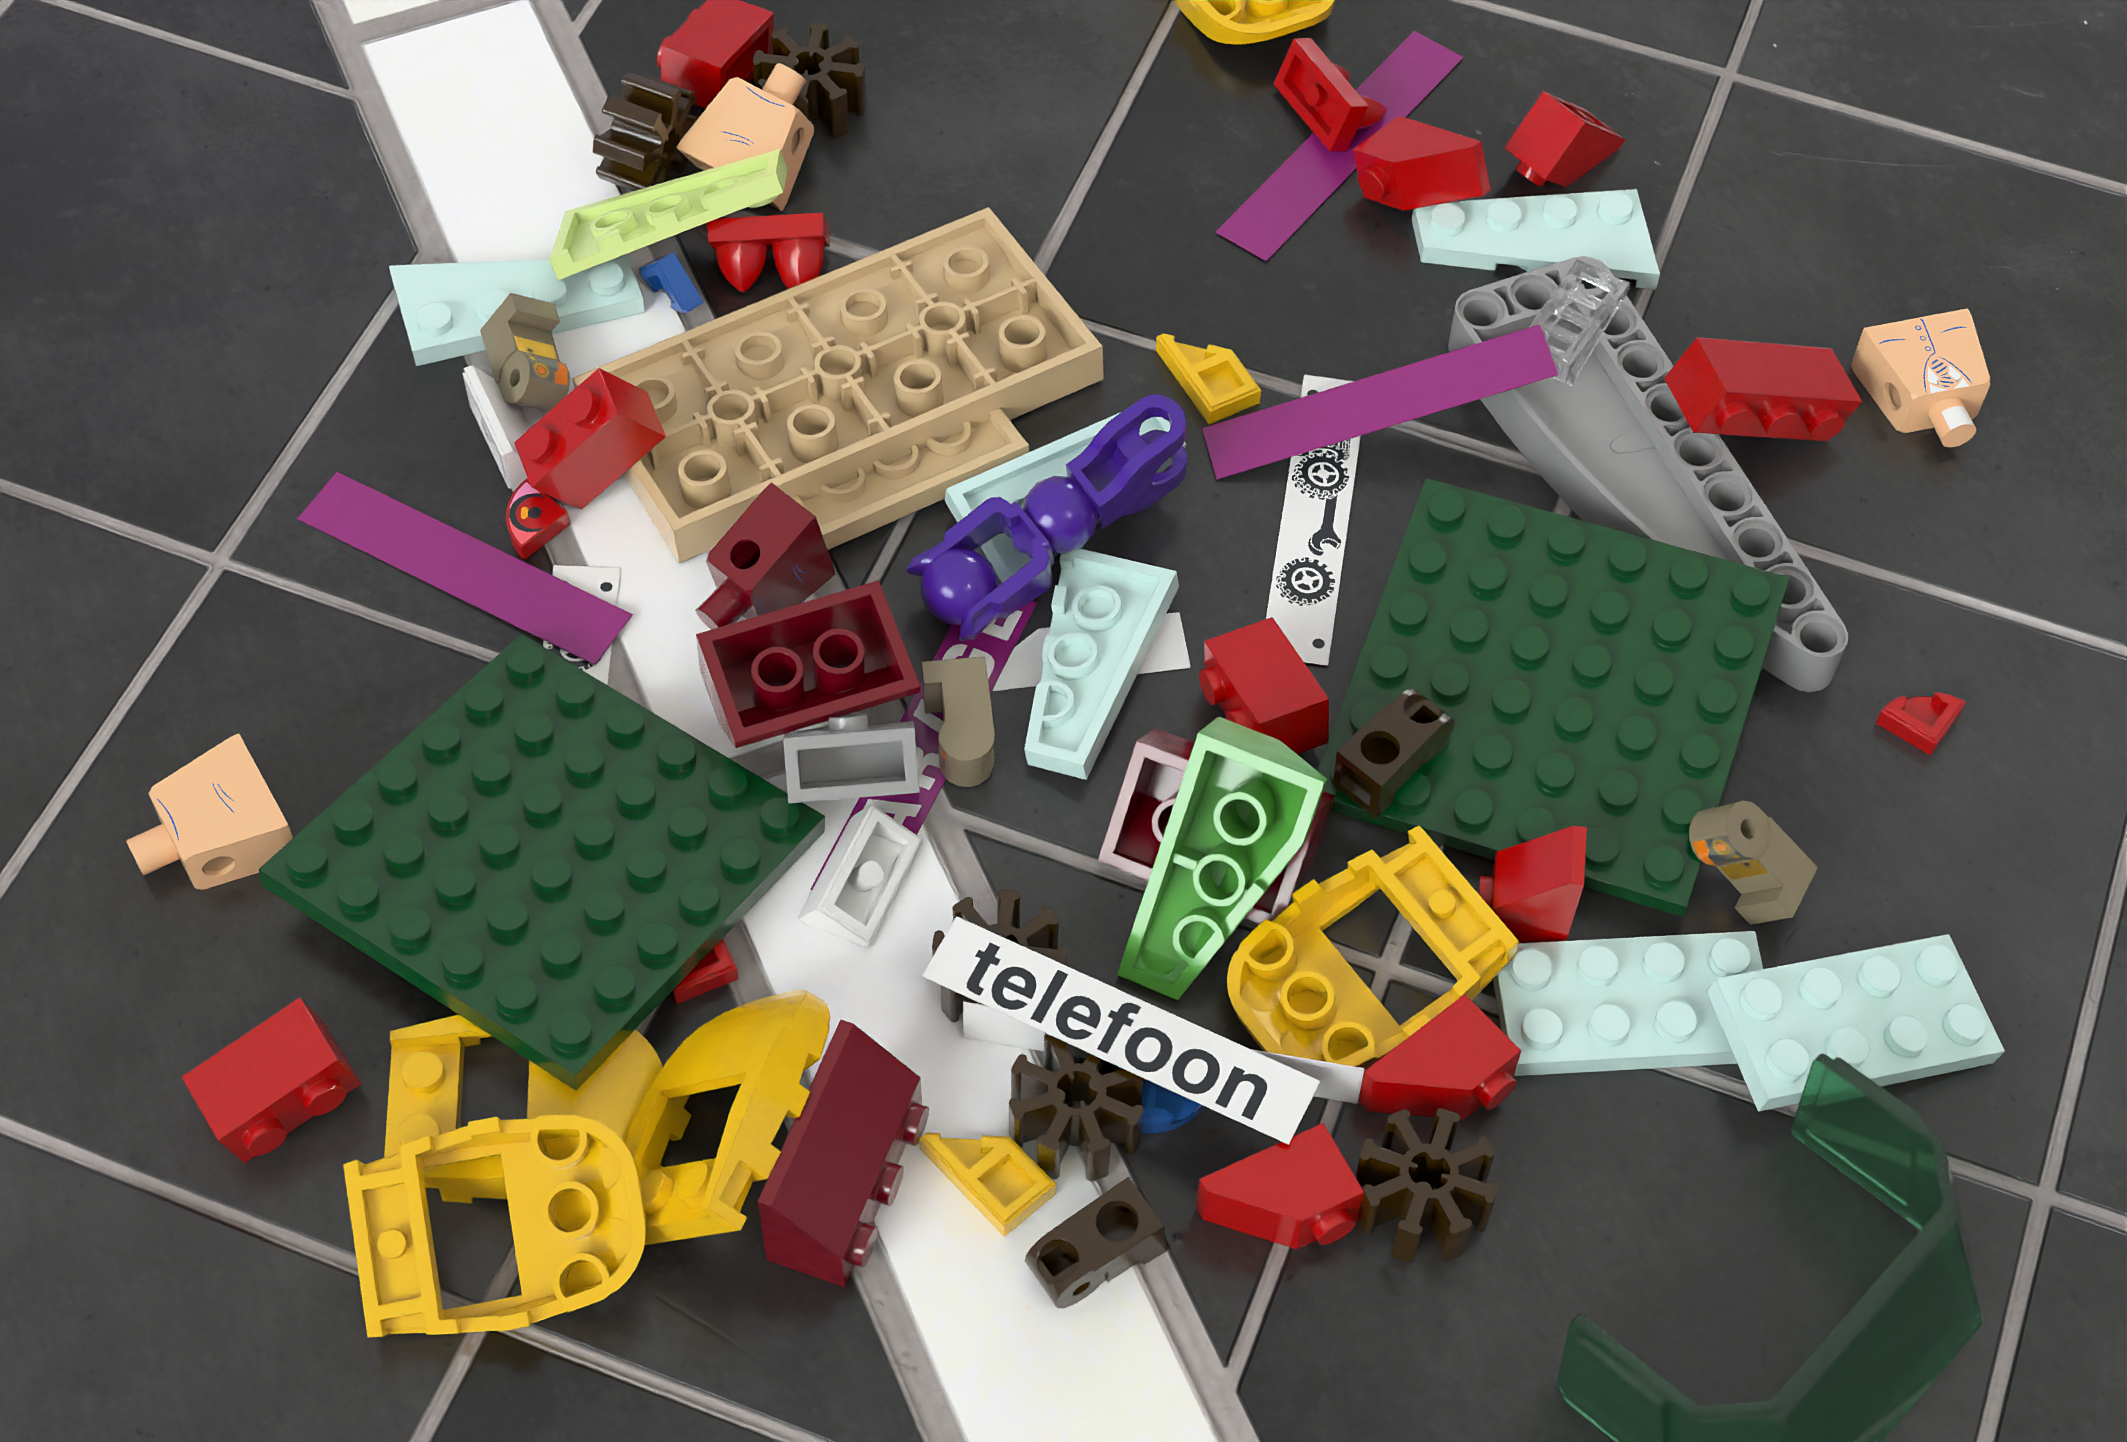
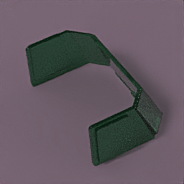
(1878, 1353)

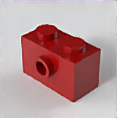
(715, 47)
(589, 439)
(1265, 686)
(271, 1081)

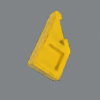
(1210, 377)
(992, 1176)

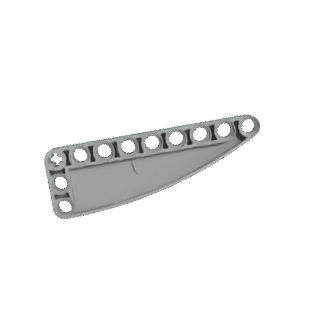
(1634, 465)

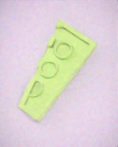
(654, 213)

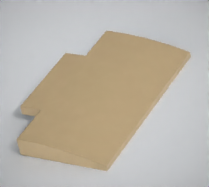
(857, 387)

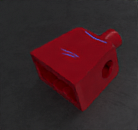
(766, 561)

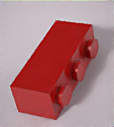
(1762, 389)

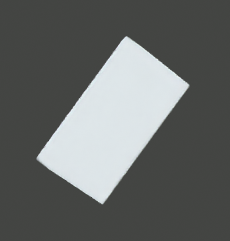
(499, 423)
(861, 877)

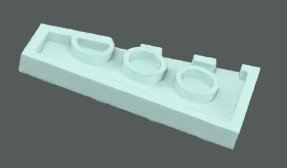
(1540, 233)
(452, 301)
(1017, 478)
(1095, 646)

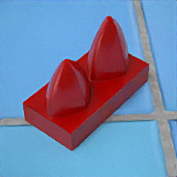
(1324, 95)
(795, 242)

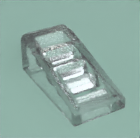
(1571, 362)

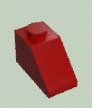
(1560, 142)
(1420, 165)
(1538, 885)
(1446, 1064)
(1286, 1192)

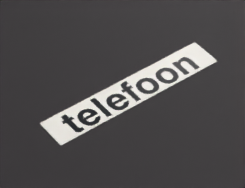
(1122, 1029)

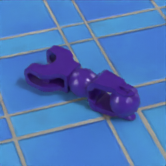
(1057, 516)

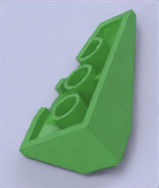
(1226, 841)

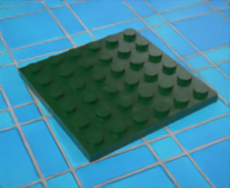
(1582, 683)
(544, 858)

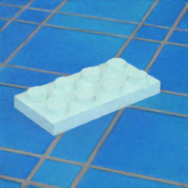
(1620, 1001)
(1880, 1009)

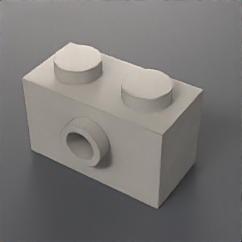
(851, 760)

